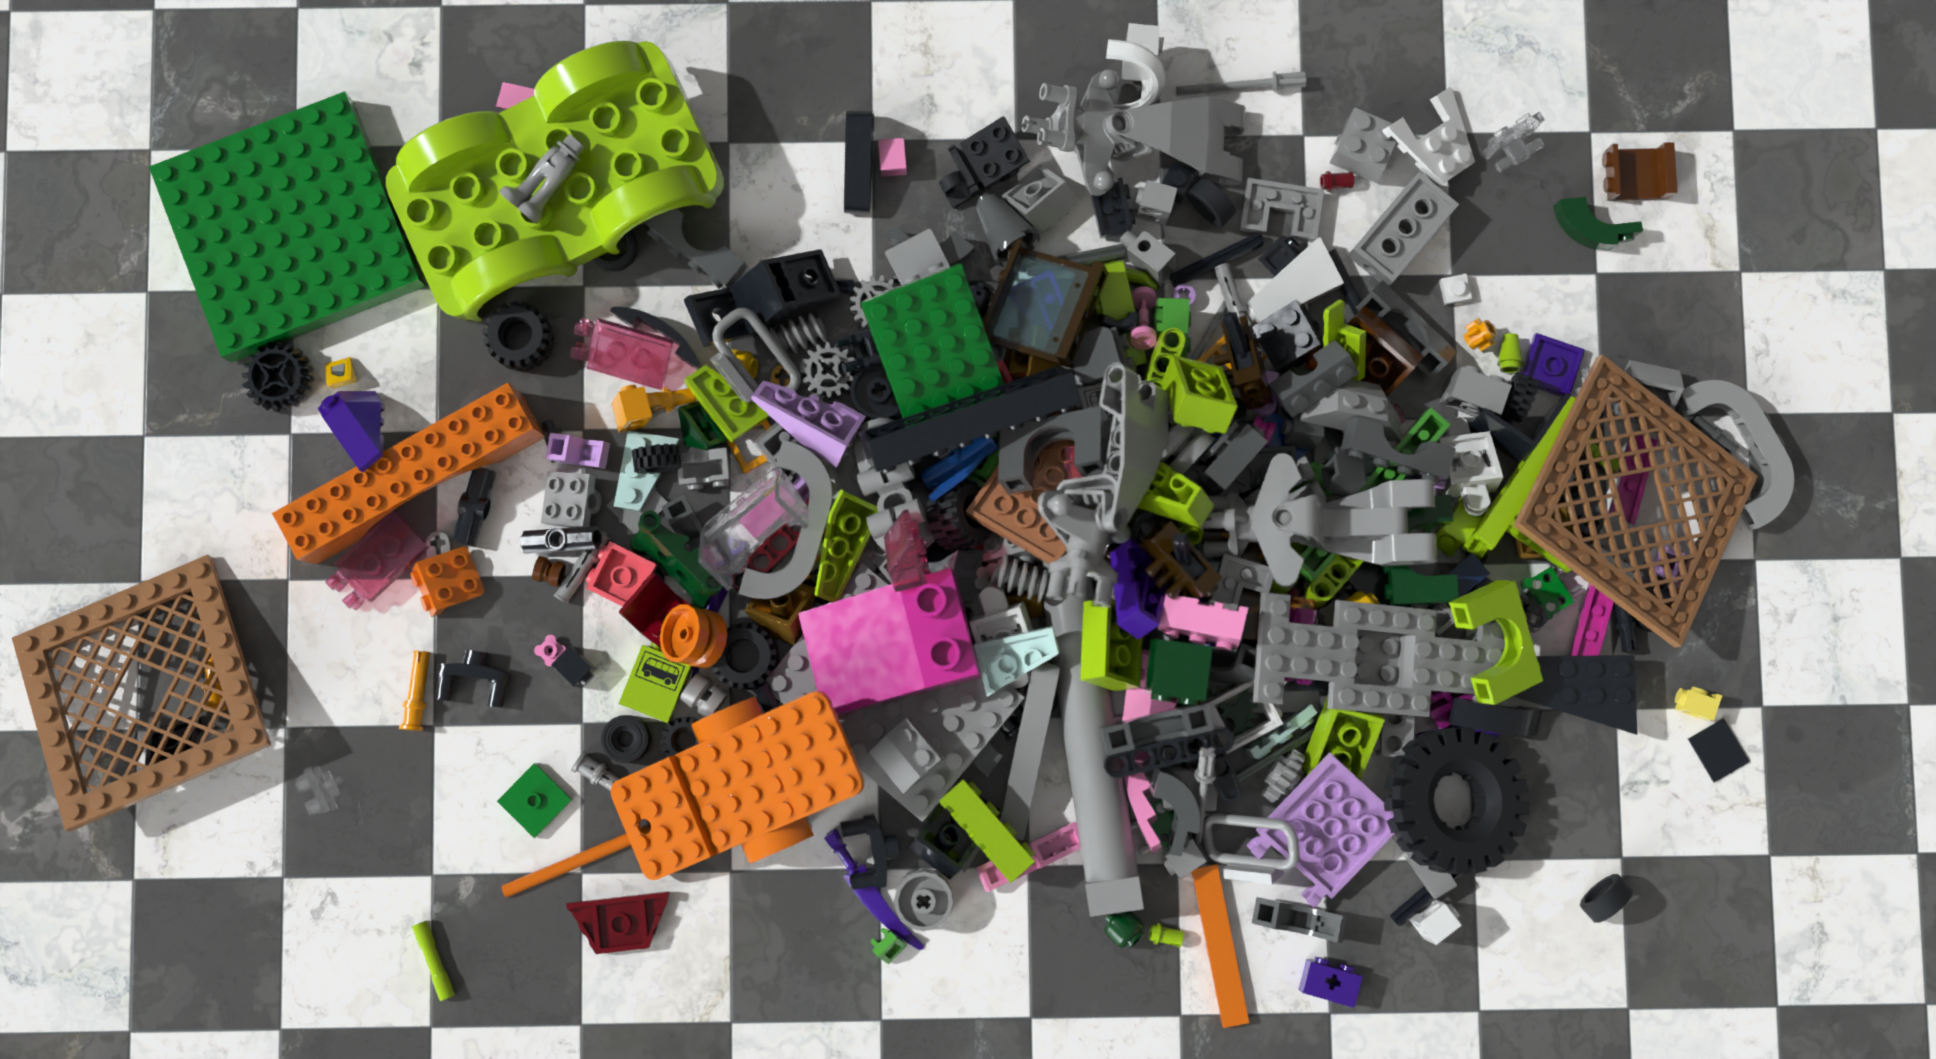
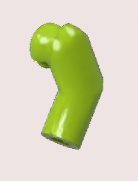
(1141, 278)

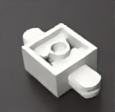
(1478, 468)
(1000, 621)

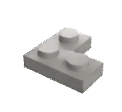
(1239, 574)

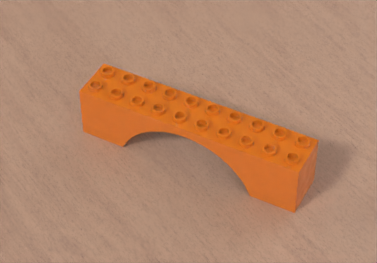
(355, 501)

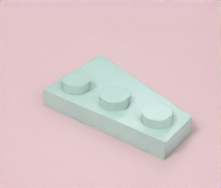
(636, 488)
(1014, 655)
(1263, 745)

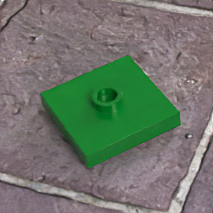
(534, 800)

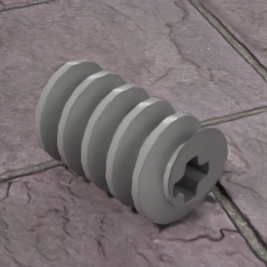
(800, 334)
(1020, 577)

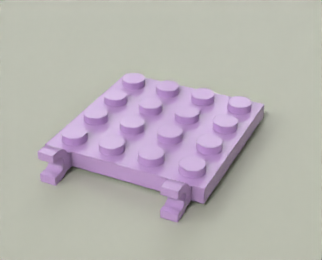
(1336, 826)

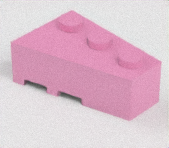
(1202, 622)

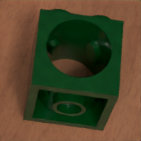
(1178, 671)

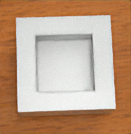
(1455, 289)

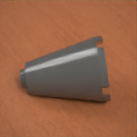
(1003, 227)

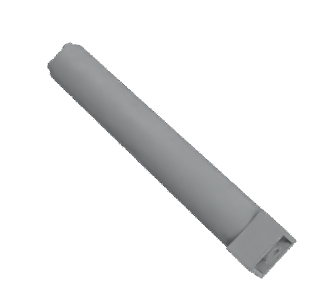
(1098, 798)

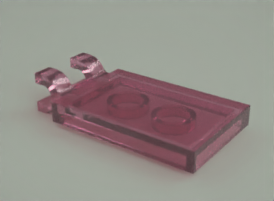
(623, 352)
(377, 560)

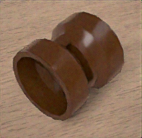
(548, 571)

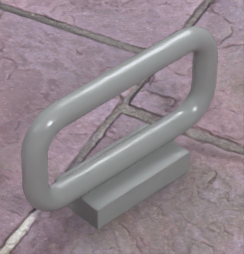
(732, 368)
(1250, 867)

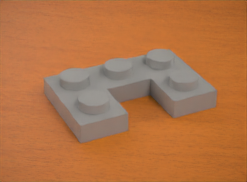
(1300, 200)

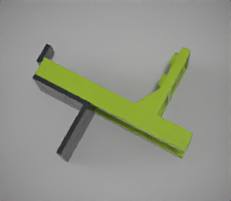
(1531, 456)

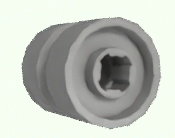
(697, 690)

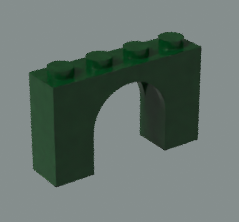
(1411, 588)

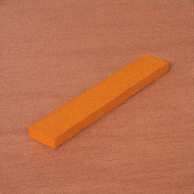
(1220, 946)

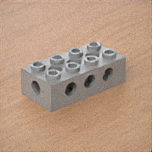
(1420, 228)

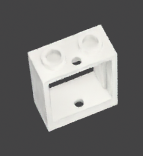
(1271, 711)

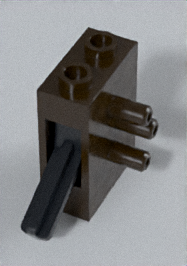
(1246, 361)
(1179, 563)

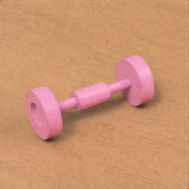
(1143, 336)

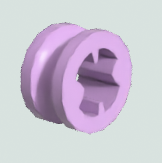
(1185, 287)

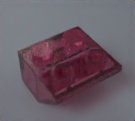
(905, 553)

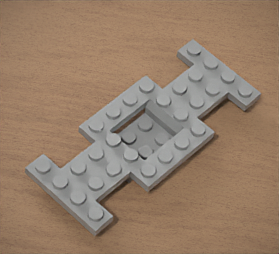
(1367, 667)

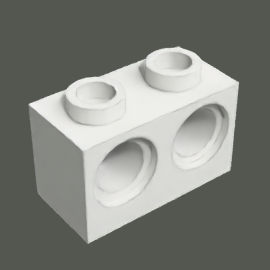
(1436, 921)

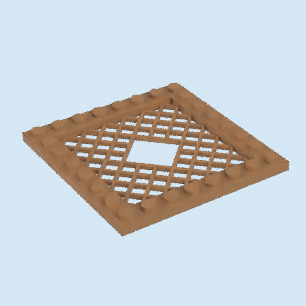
(1732, 477)
(32, 649)

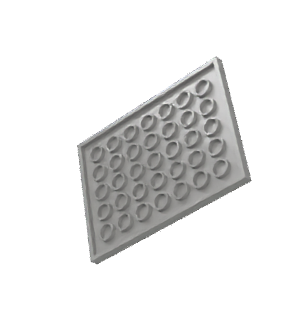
(953, 718)

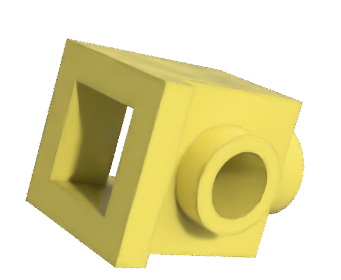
(1697, 703)

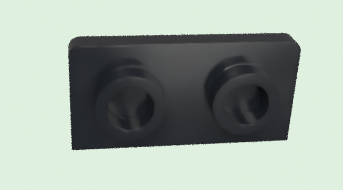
(1112, 210)

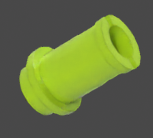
(1166, 935)

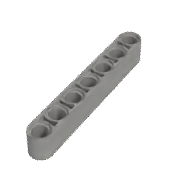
(1029, 747)

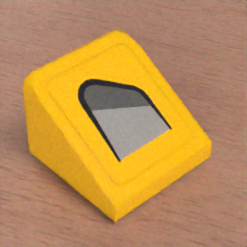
(340, 373)

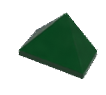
(699, 428)

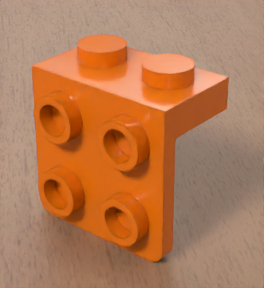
(446, 580)

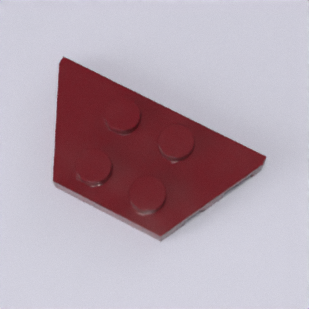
(621, 921)

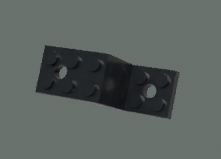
(769, 290)

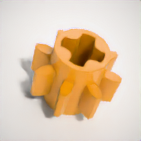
(1480, 334)

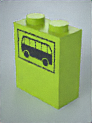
(655, 684)

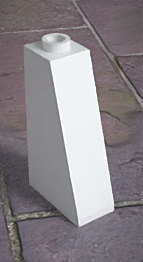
(1304, 280)

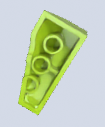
(843, 544)

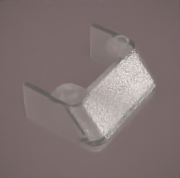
(747, 523)

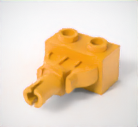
(635, 407)

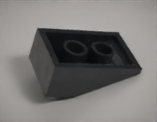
(963, 563)
(943, 841)

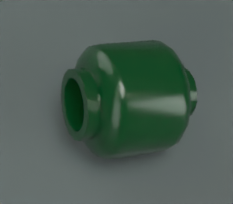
(1124, 928)

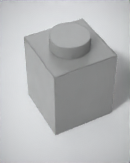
(1186, 863)

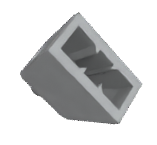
(1149, 256)

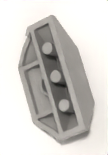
(1352, 401)

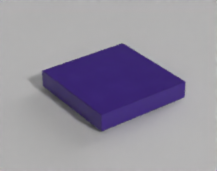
(1553, 364)

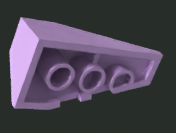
(818, 426)

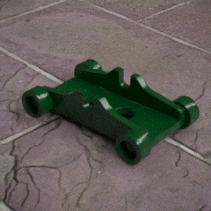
(670, 554)

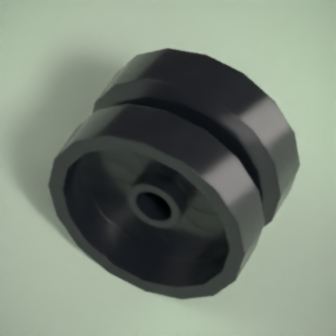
(863, 395)

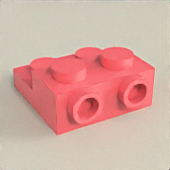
(618, 573)

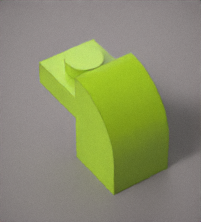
(1459, 531)

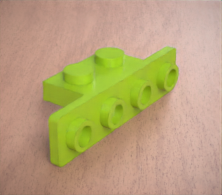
(1349, 337)

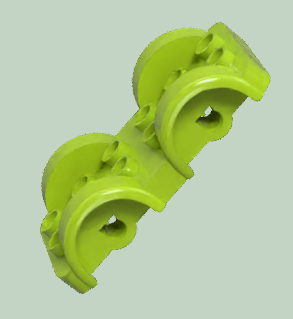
(637, 162)

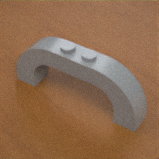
(1760, 438)
(809, 543)

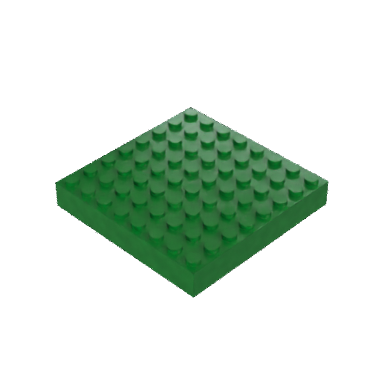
(286, 227)

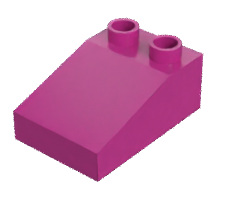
(890, 643)

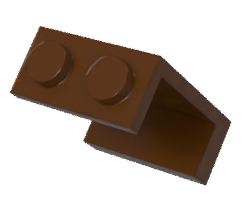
(1640, 173)

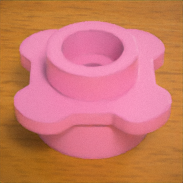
(542, 650)

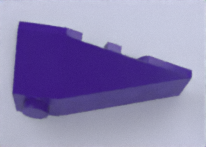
(356, 424)

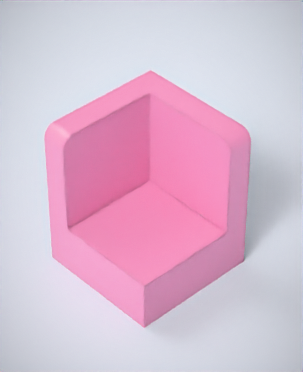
(892, 157)

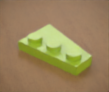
(723, 404)

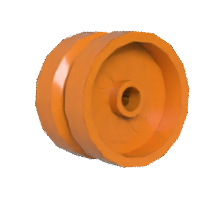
(693, 636)

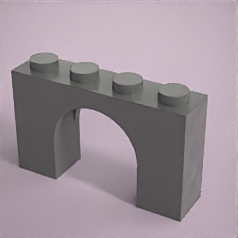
(1021, 446)

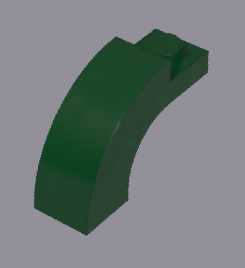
(1587, 230)

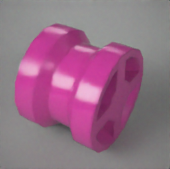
(1267, 428)

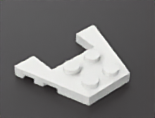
(1444, 149)

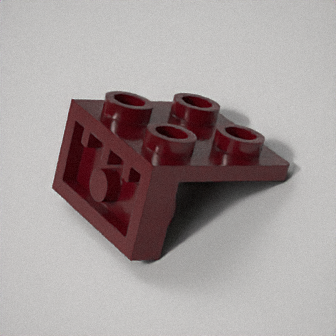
(650, 606)

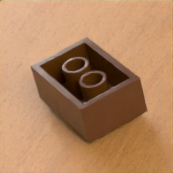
(1387, 355)

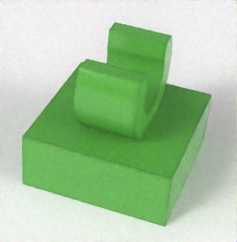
(888, 947)

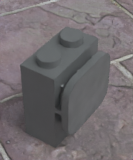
(1097, 352)
(1231, 455)

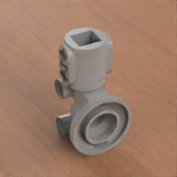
(893, 491)

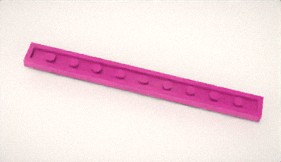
(1596, 605)

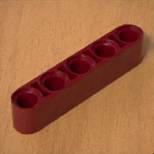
(768, 549)

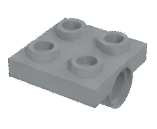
(570, 499)

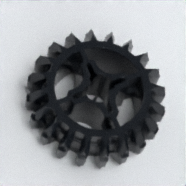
(271, 384)

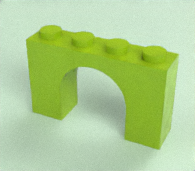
(1518, 665)

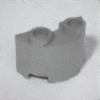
(704, 469)

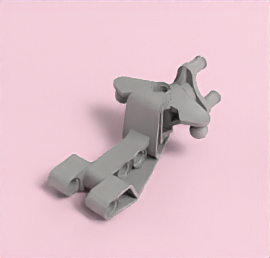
(1100, 132)
(1131, 462)
(1359, 526)

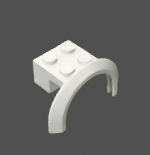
(1140, 61)

